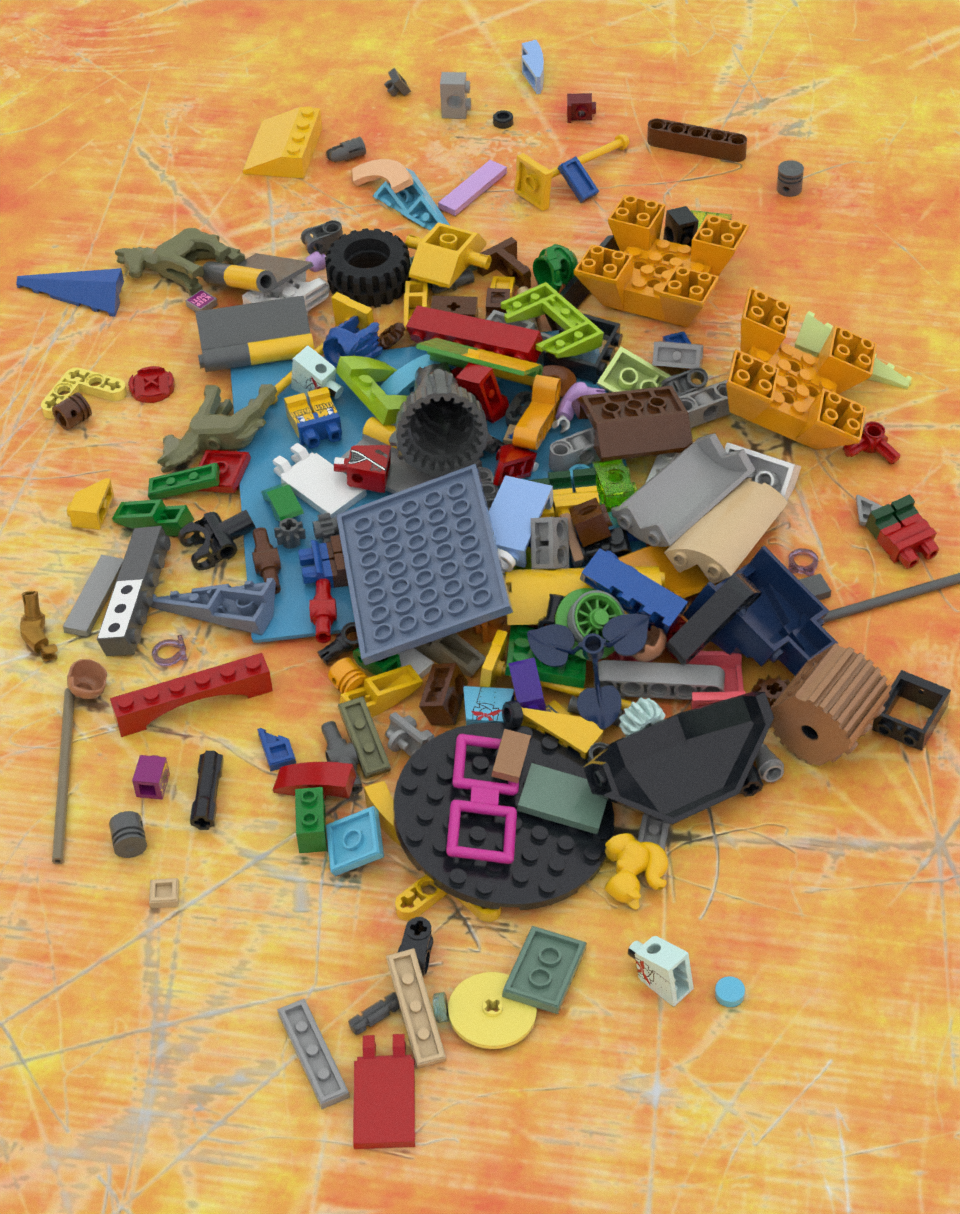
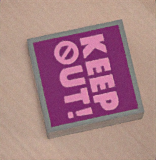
(201, 301)

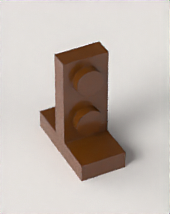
(505, 260)

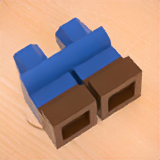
(327, 562)

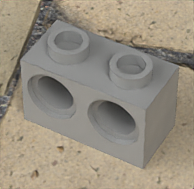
(549, 543)

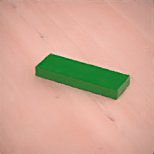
(183, 481)

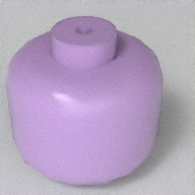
(318, 261)

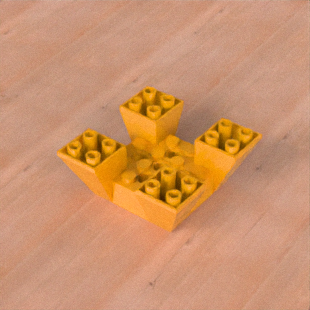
(654, 274)
(792, 388)

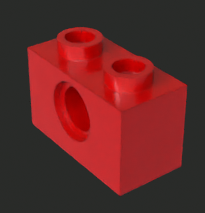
(483, 385)

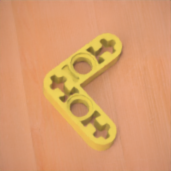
(79, 381)

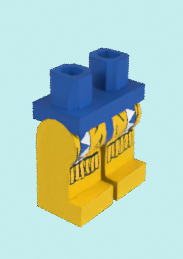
(316, 420)

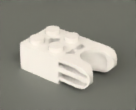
(313, 292)

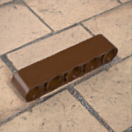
(697, 140)

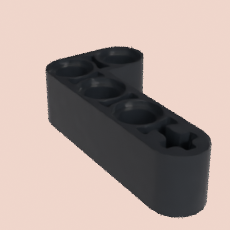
(712, 617)

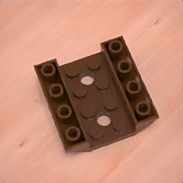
(636, 422)

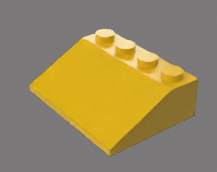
(285, 144)

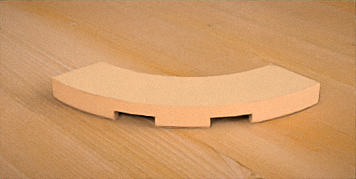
(387, 169)

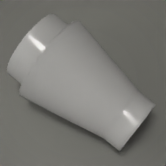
(769, 765)

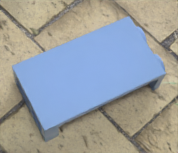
(511, 514)

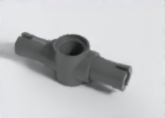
(340, 751)

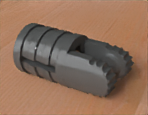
(347, 150)

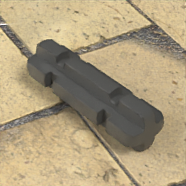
(374, 1014)

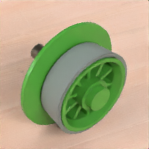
(586, 613)

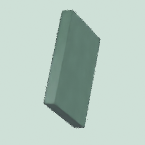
(561, 799)
(544, 970)

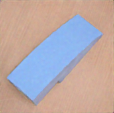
(533, 65)

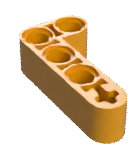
(540, 413)

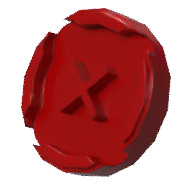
(151, 384)

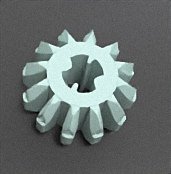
(640, 715)

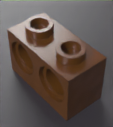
(443, 694)

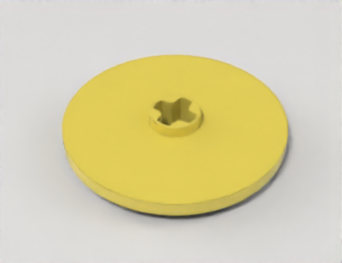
(489, 1029)

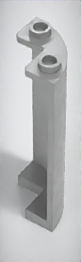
(683, 492)

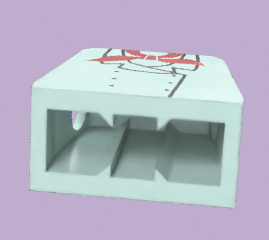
(314, 372)
(663, 968)

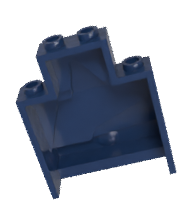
(780, 624)

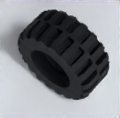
(368, 266)

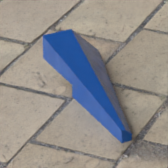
(91, 288)

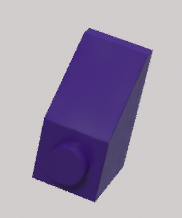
(527, 684)

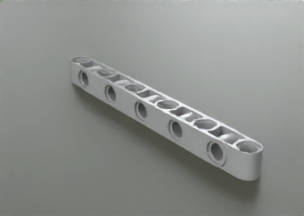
(578, 448)

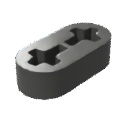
(516, 408)

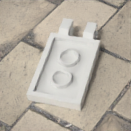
(316, 482)

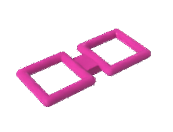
(483, 800)

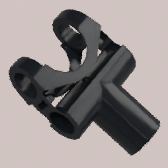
(220, 532)

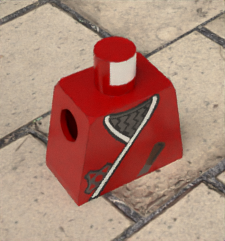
(366, 467)

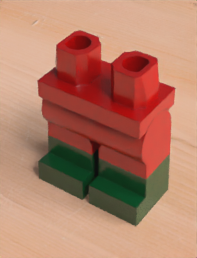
(902, 532)

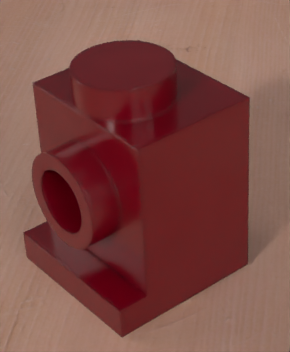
(580, 107)

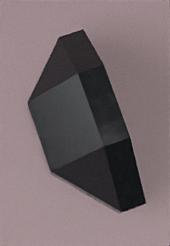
(684, 759)

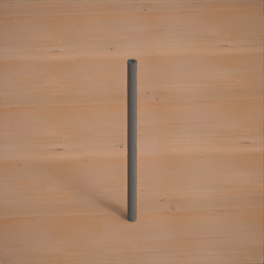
(892, 597)

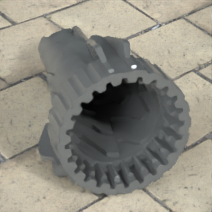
(440, 424)

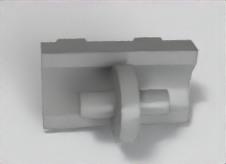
(404, 735)

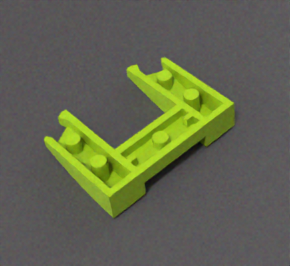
(579, 333)
(361, 377)

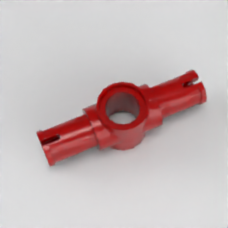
(323, 610)

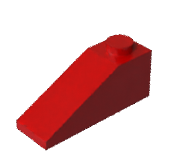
(513, 462)

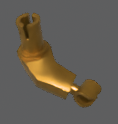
(33, 625)

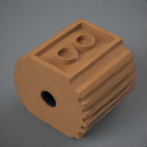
(829, 705)

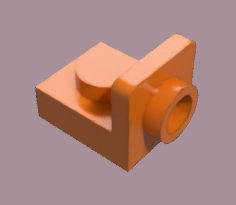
(488, 629)

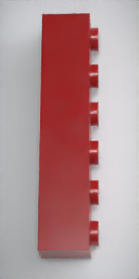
(474, 332)

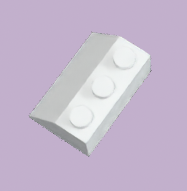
(770, 470)

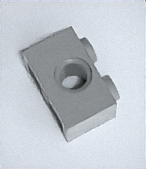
(450, 85)

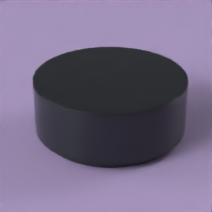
(503, 119)
(512, 714)

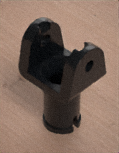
(554, 601)

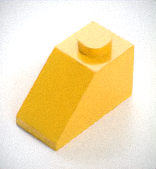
(91, 505)

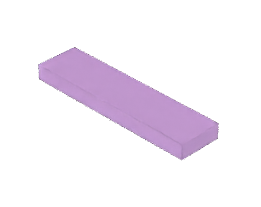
(472, 187)

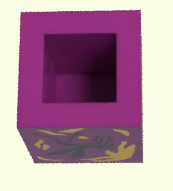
(151, 777)

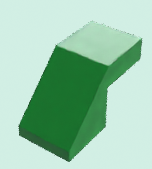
(282, 501)

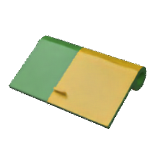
(460, 355)

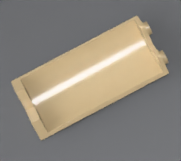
(728, 531)

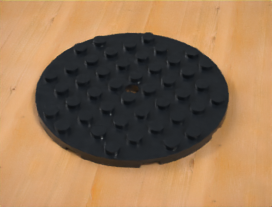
(548, 856)

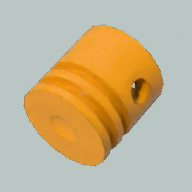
(346, 675)

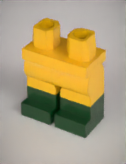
(583, 486)

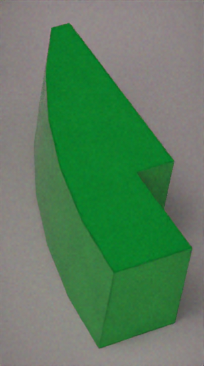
(153, 513)

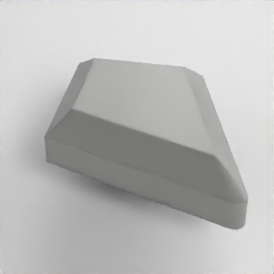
(864, 507)

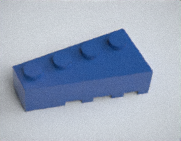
(634, 590)

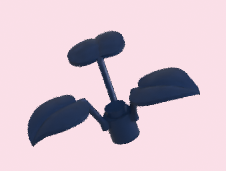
(554, 643)

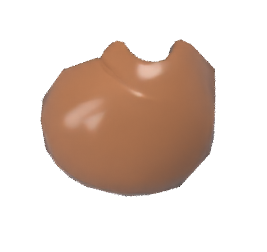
(654, 645)
(86, 679)

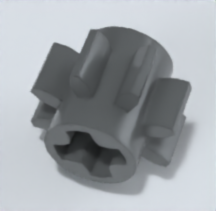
(325, 527)
(289, 533)

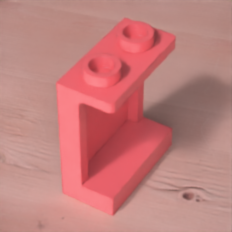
(733, 676)

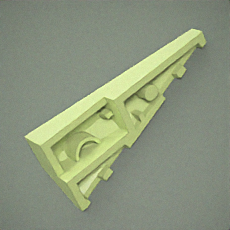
(814, 335)

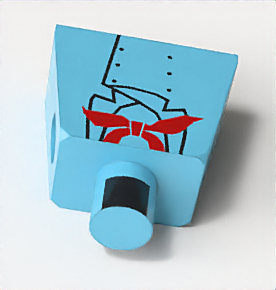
(485, 704)

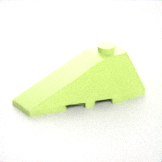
(630, 373)

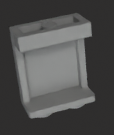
(677, 355)

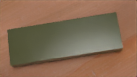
(364, 737)

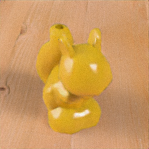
(632, 859)

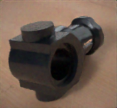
(617, 543)

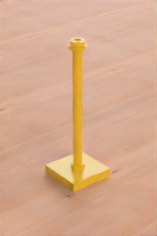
(534, 179)
(343, 310)
(495, 666)

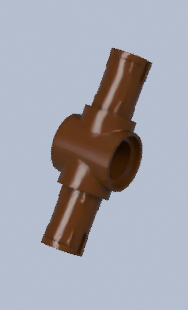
(266, 557)

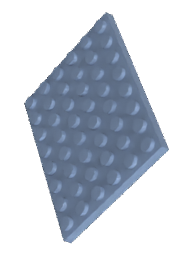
(422, 564)

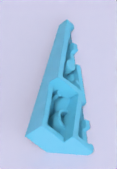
(412, 202)

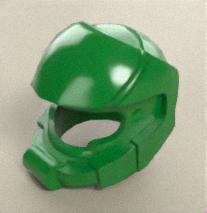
(555, 266)

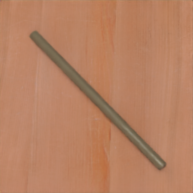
(63, 778)

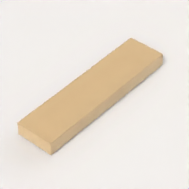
(415, 1008)

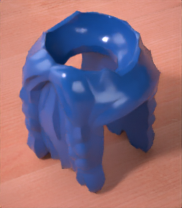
(351, 341)

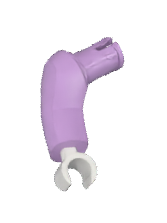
(565, 411)

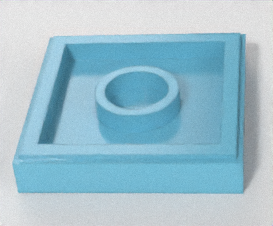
(354, 841)

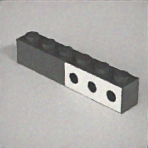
(133, 591)

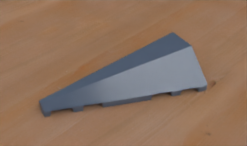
(237, 607)

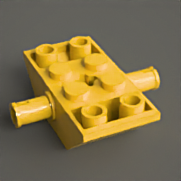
(446, 254)

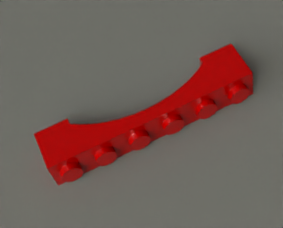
(240, 677)

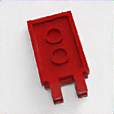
(384, 1097)

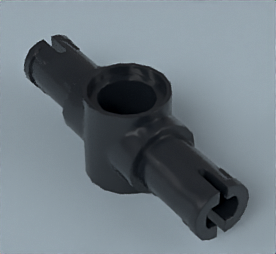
(339, 645)

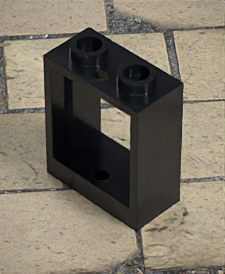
(908, 687)

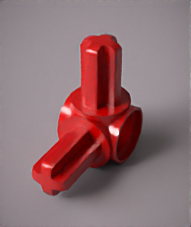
(873, 441)

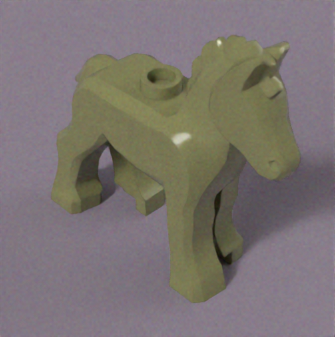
(176, 257)
(215, 429)

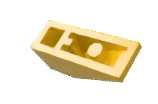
(569, 729)

